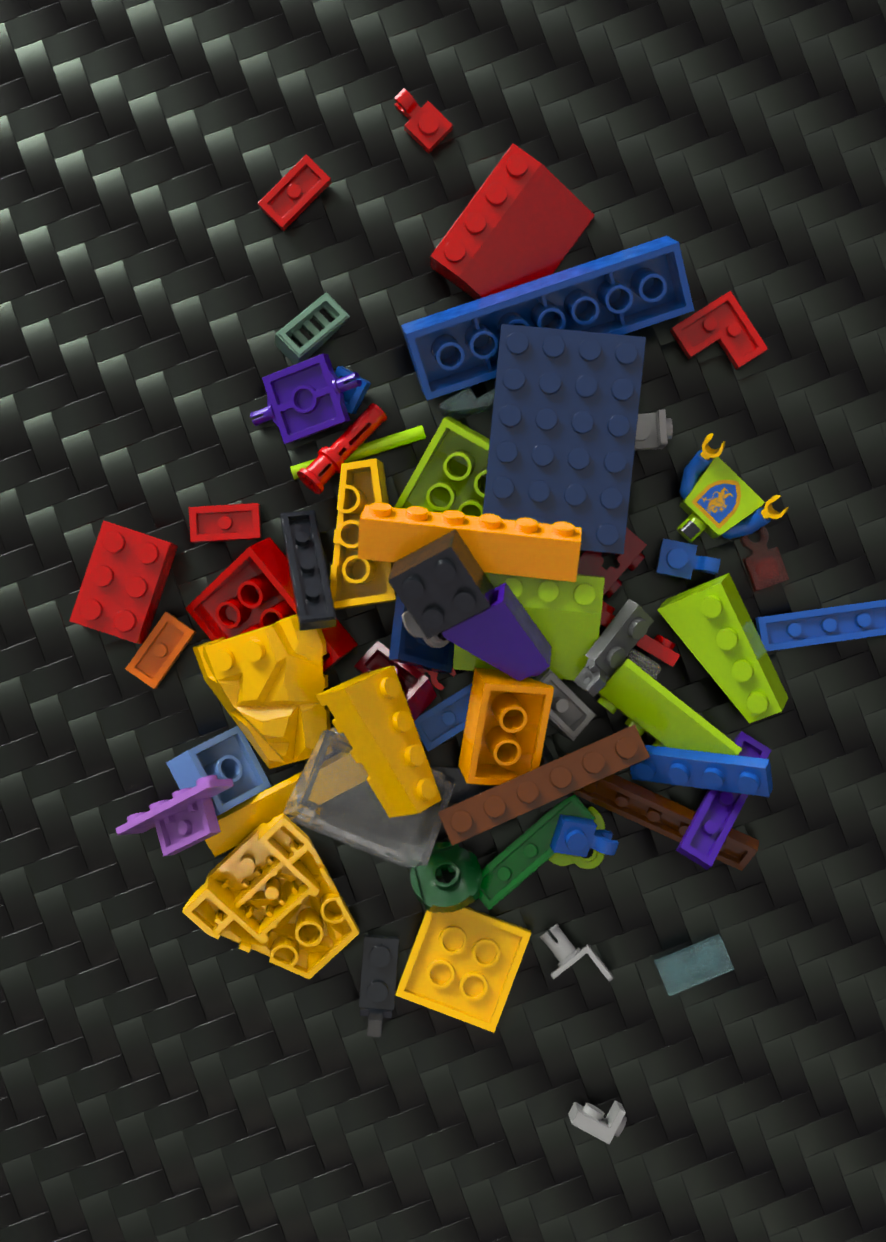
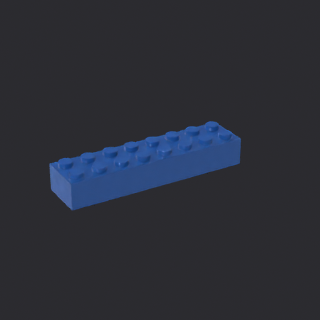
(599, 296)

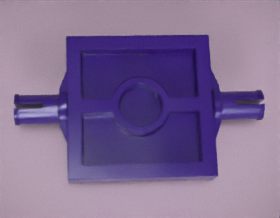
(306, 398)

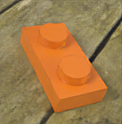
(160, 650)

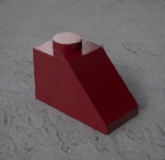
(415, 685)

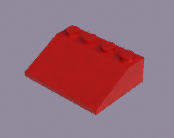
(511, 229)
(257, 594)

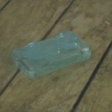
(694, 965)

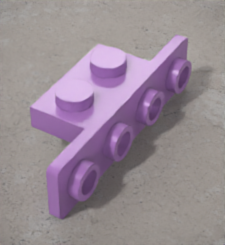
(183, 819)

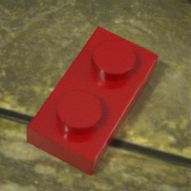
(294, 192)
(225, 523)

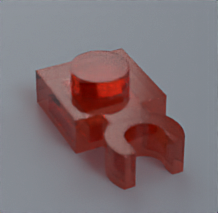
(764, 565)

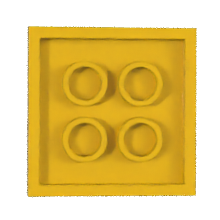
(464, 965)

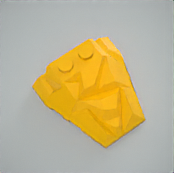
(271, 687)
(275, 900)

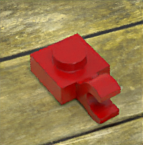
(425, 124)

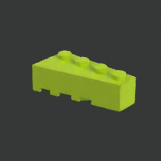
(727, 645)

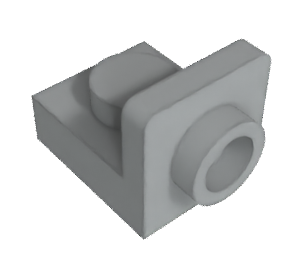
(653, 430)
(591, 1120)

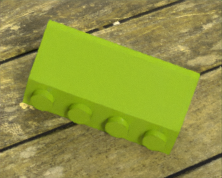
(660, 713)

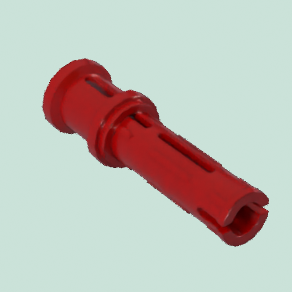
(331, 458)

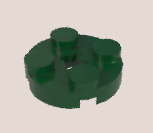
(452, 895)

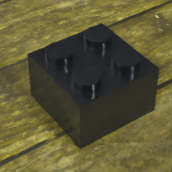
(441, 584)

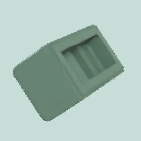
(309, 347)

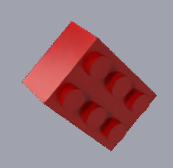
(123, 583)

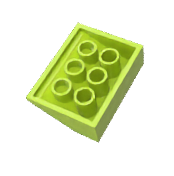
(450, 472)
(562, 611)

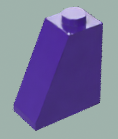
(504, 637)

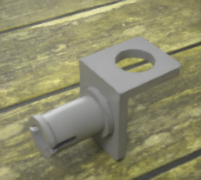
(568, 954)

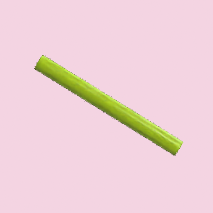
(375, 446)

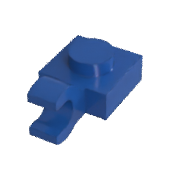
(680, 559)
(578, 835)

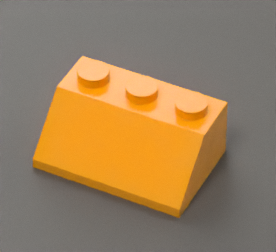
(503, 727)

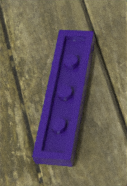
(717, 813)

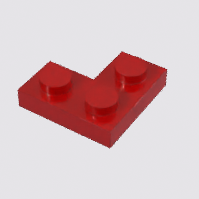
(720, 322)

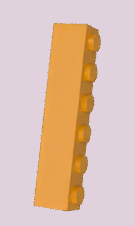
(496, 543)

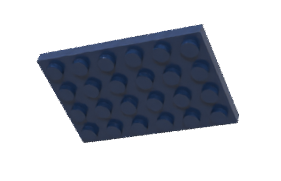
(565, 430)

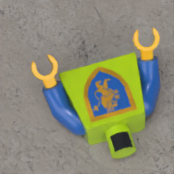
(720, 499)

